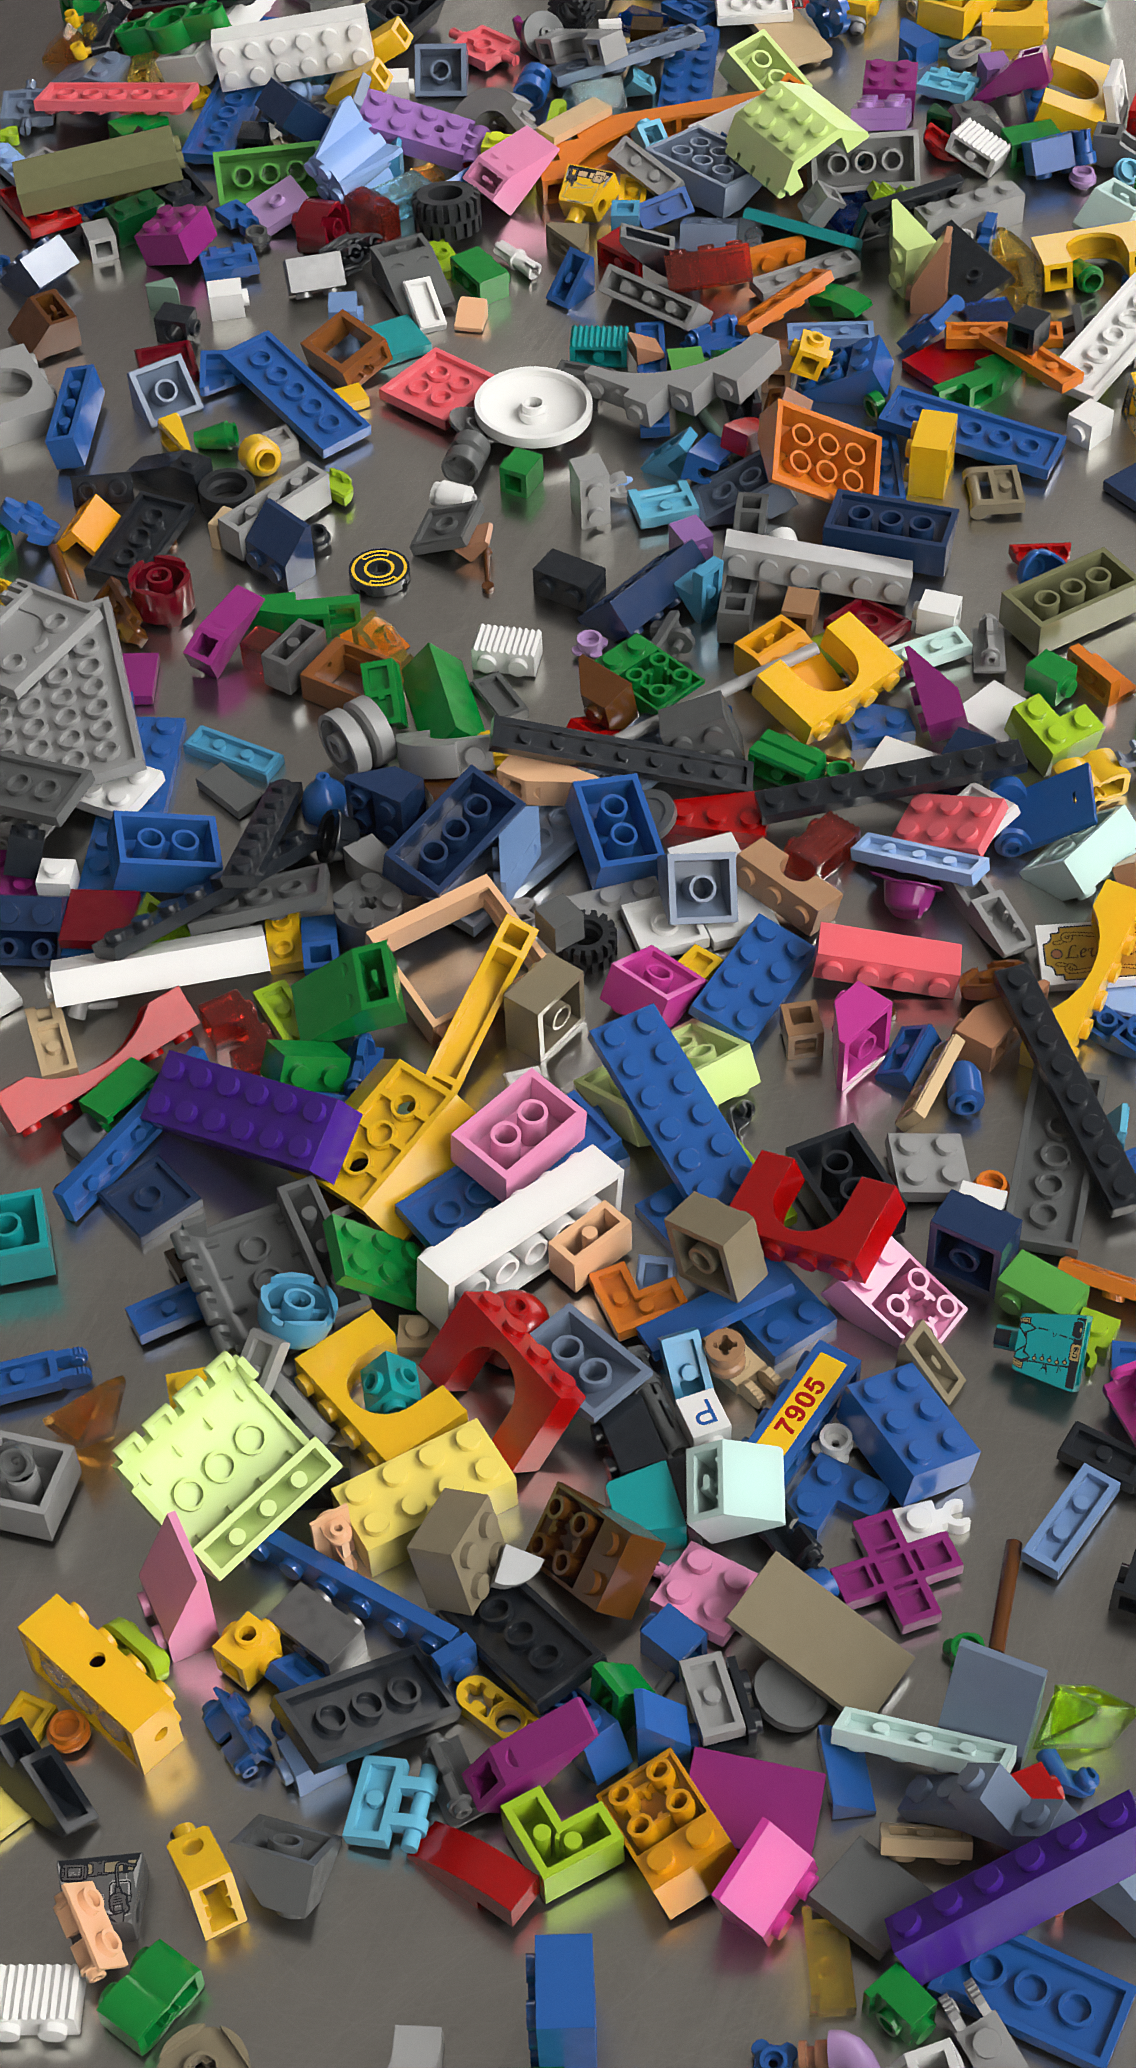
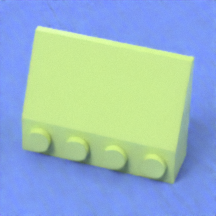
(718, 1058)

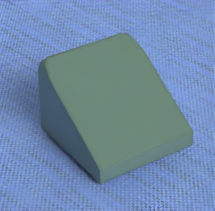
(162, 291)

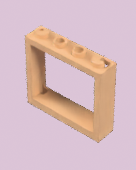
(434, 916)

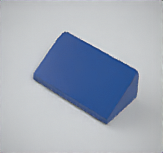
(908, 1056)
(847, 1778)

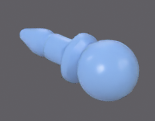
(307, 90)

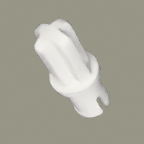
(517, 259)

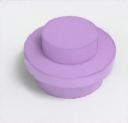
(1082, 177)

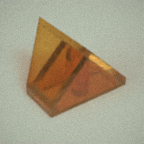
(90, 1416)

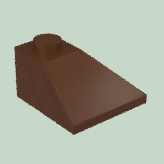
(606, 695)

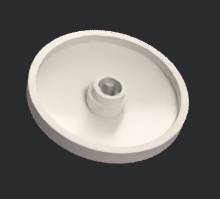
(533, 407)

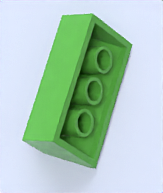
(251, 171)

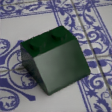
(129, 215)

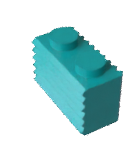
(600, 345)

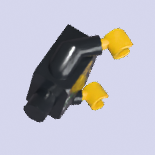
(98, 28)

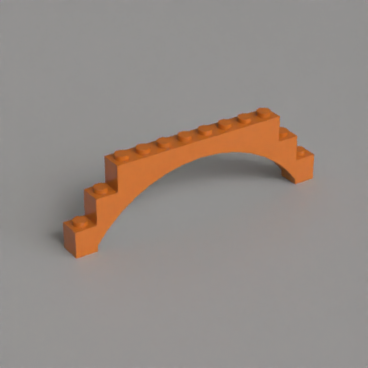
(594, 143)

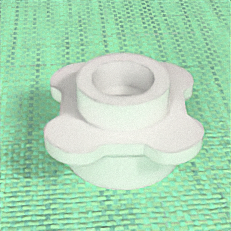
(837, 1434)

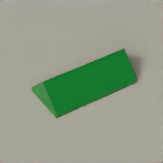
(440, 695)

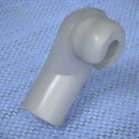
(857, 24)

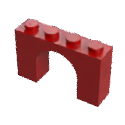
(844, 1247)
(544, 1393)

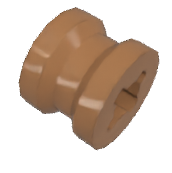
(721, 1363)

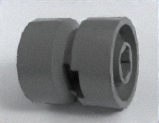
(466, 457)

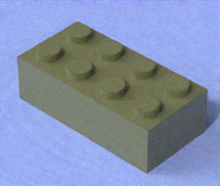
(1069, 601)

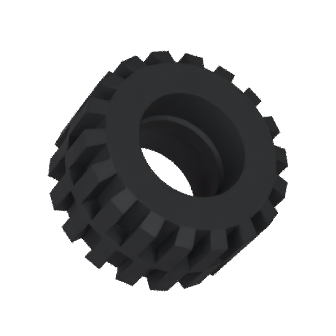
(447, 210)

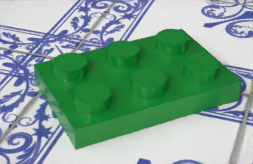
(372, 1261)

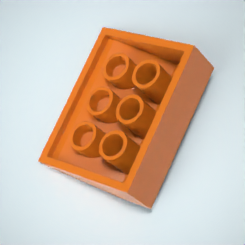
(817, 452)

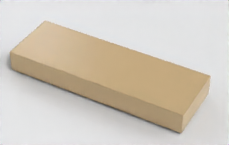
(574, 120)
(929, 1082)

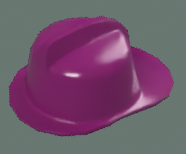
(907, 898)

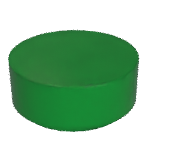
(874, 404)

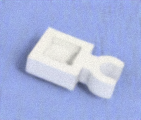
(924, 1520)

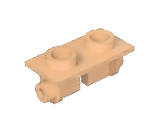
(334, 1536)
(83, 1912)

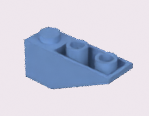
(517, 851)

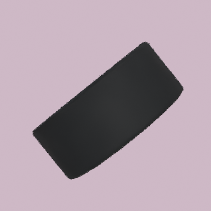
(222, 481)

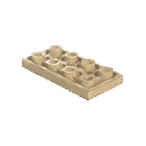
(797, 39)

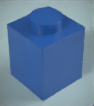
(671, 1638)

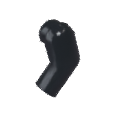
(739, 1116)

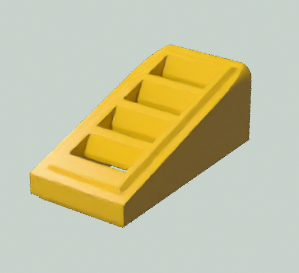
(173, 433)

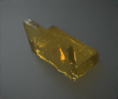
(826, 1967)

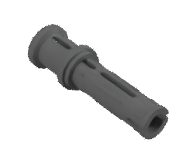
(659, 1409)

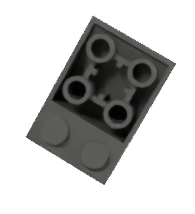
(404, 261)

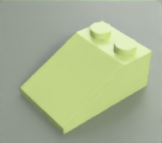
(757, 64)
(907, 247)

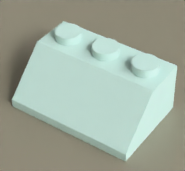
(1082, 860)

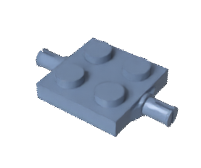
(19, 109)

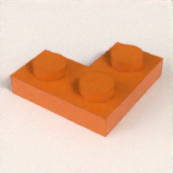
(626, 1304)

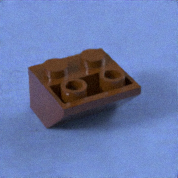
(46, 325)

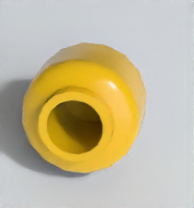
(259, 455)

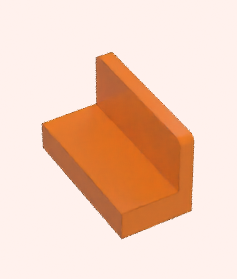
(1099, 676)

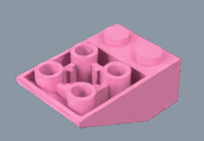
(511, 168)
(895, 1298)

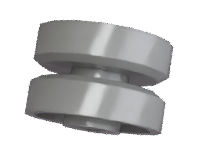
(357, 736)

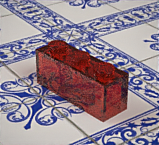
(708, 267)

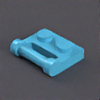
(662, 504)

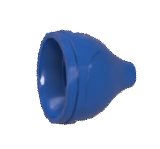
(322, 795)

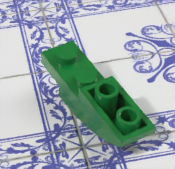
(984, 384)
(283, 609)

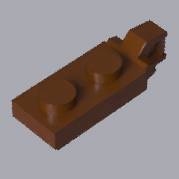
(125, 612)

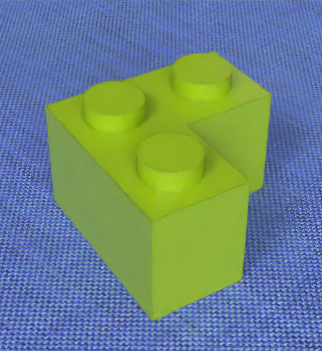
(1052, 738)
(558, 1850)

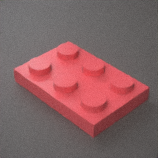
(952, 821)

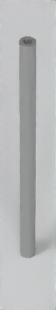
(727, 688)

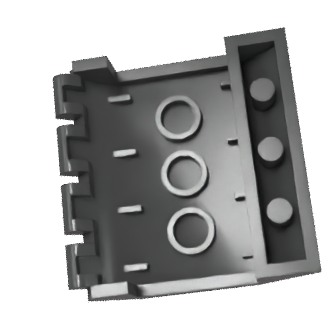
(243, 1253)

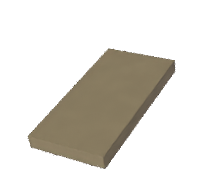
(819, 1637)

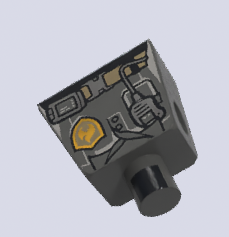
(122, 1884)

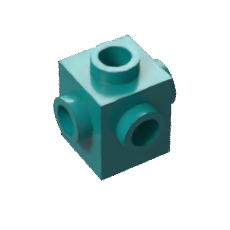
(390, 1384)

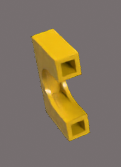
(1016, 29)
(387, 42)
(1084, 79)
(1059, 251)
(813, 712)
(332, 1373)

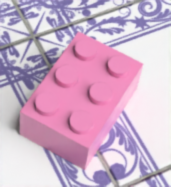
(518, 1135)

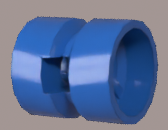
(534, 84)

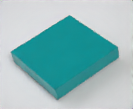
(403, 338)

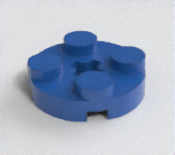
(828, 22)
(29, 520)

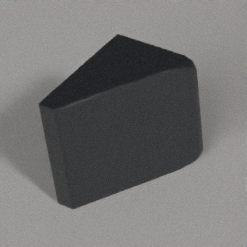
(82, 1136)

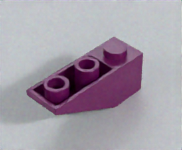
(1025, 70)
(222, 631)
(937, 696)
(529, 1756)

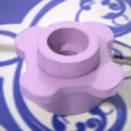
(590, 644)

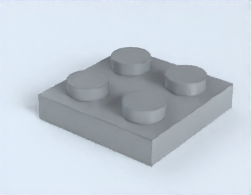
(926, 1164)

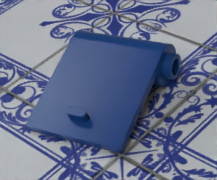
(1046, 809)

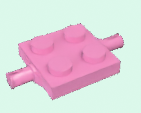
(703, 1589)

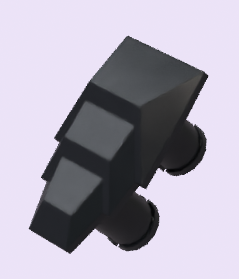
(353, 249)

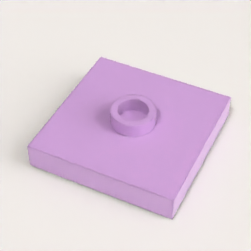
(278, 204)

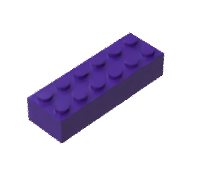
(252, 1116)

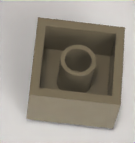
(544, 1006)
(716, 1246)
(457, 1551)

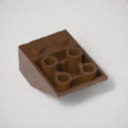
(595, 1552)

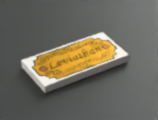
(1068, 955)

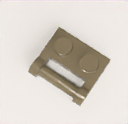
(1003, 487)

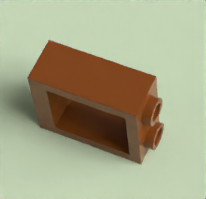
(373, 354)
(321, 673)

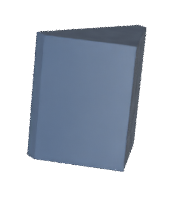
(163, 390)

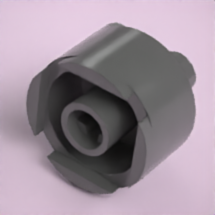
(364, 906)

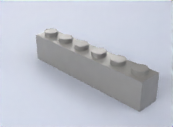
(817, 566)

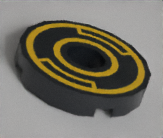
(366, 564)

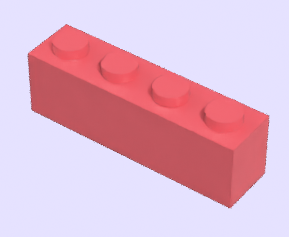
(887, 960)

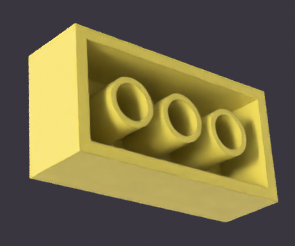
(397, 1495)

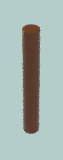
(62, 571)
(1005, 1595)

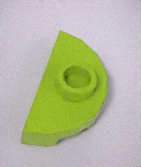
(340, 486)

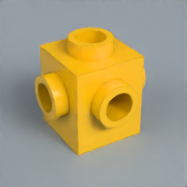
(810, 354)
(247, 1649)

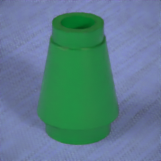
(1087, 276)
(218, 436)

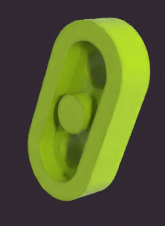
(133, 1641)

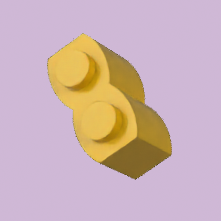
(1108, 776)

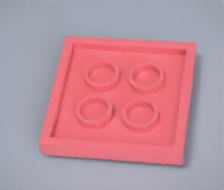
(435, 387)

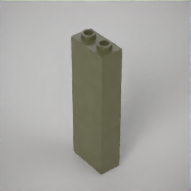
(98, 170)

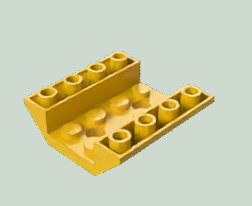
(400, 1148)

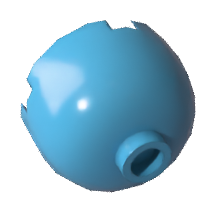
(297, 1309)

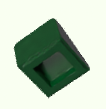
(940, 118)

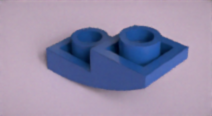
(1114, 1032)

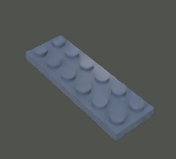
(639, 53)

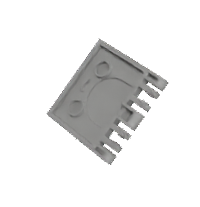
(37, 632)

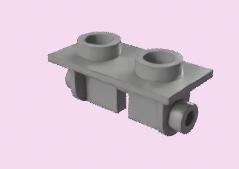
(988, 646)

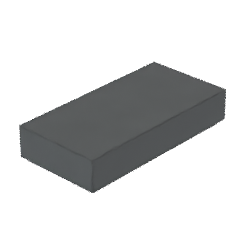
(499, 697)
(229, 790)

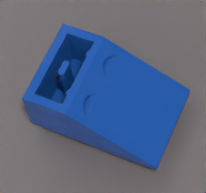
(851, 374)

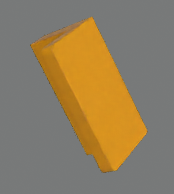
(89, 526)

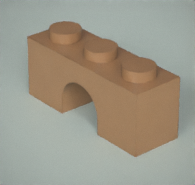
(799, 902)

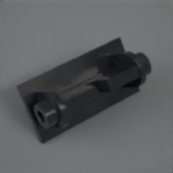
(109, 486)
(796, 1546)

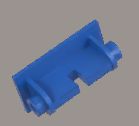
(722, 332)
(364, 1058)
(249, 1742)

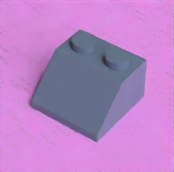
(441, 70)
(698, 887)

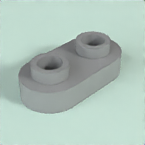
(967, 52)

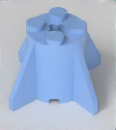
(350, 155)

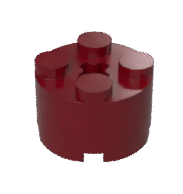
(319, 223)
(162, 590)

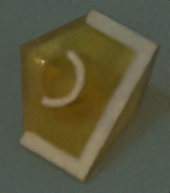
(380, 637)

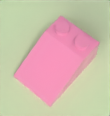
(177, 1594)

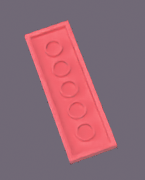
(117, 97)

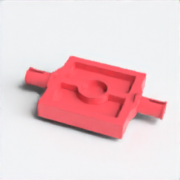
(487, 47)

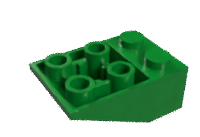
(654, 674)
(350, 995)

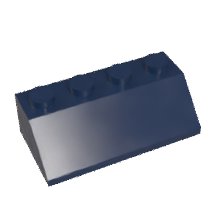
(892, 529)
(643, 594)
(450, 834)

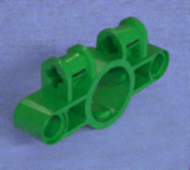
(171, 28)

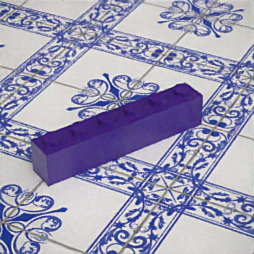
(1017, 1890)

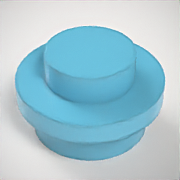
(1125, 170)

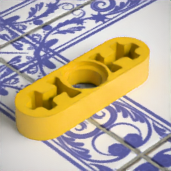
(496, 1700)

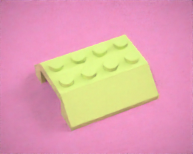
(785, 132)
(223, 1464)

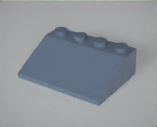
(708, 172)

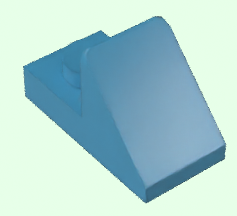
(669, 458)
(702, 589)
(684, 1363)

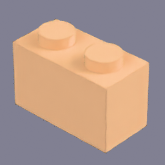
(590, 1245)

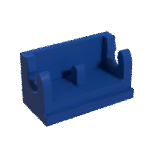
(703, 455)

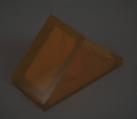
(59, 48)

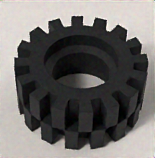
(569, 21)
(596, 954)

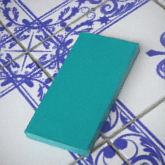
(803, 228)

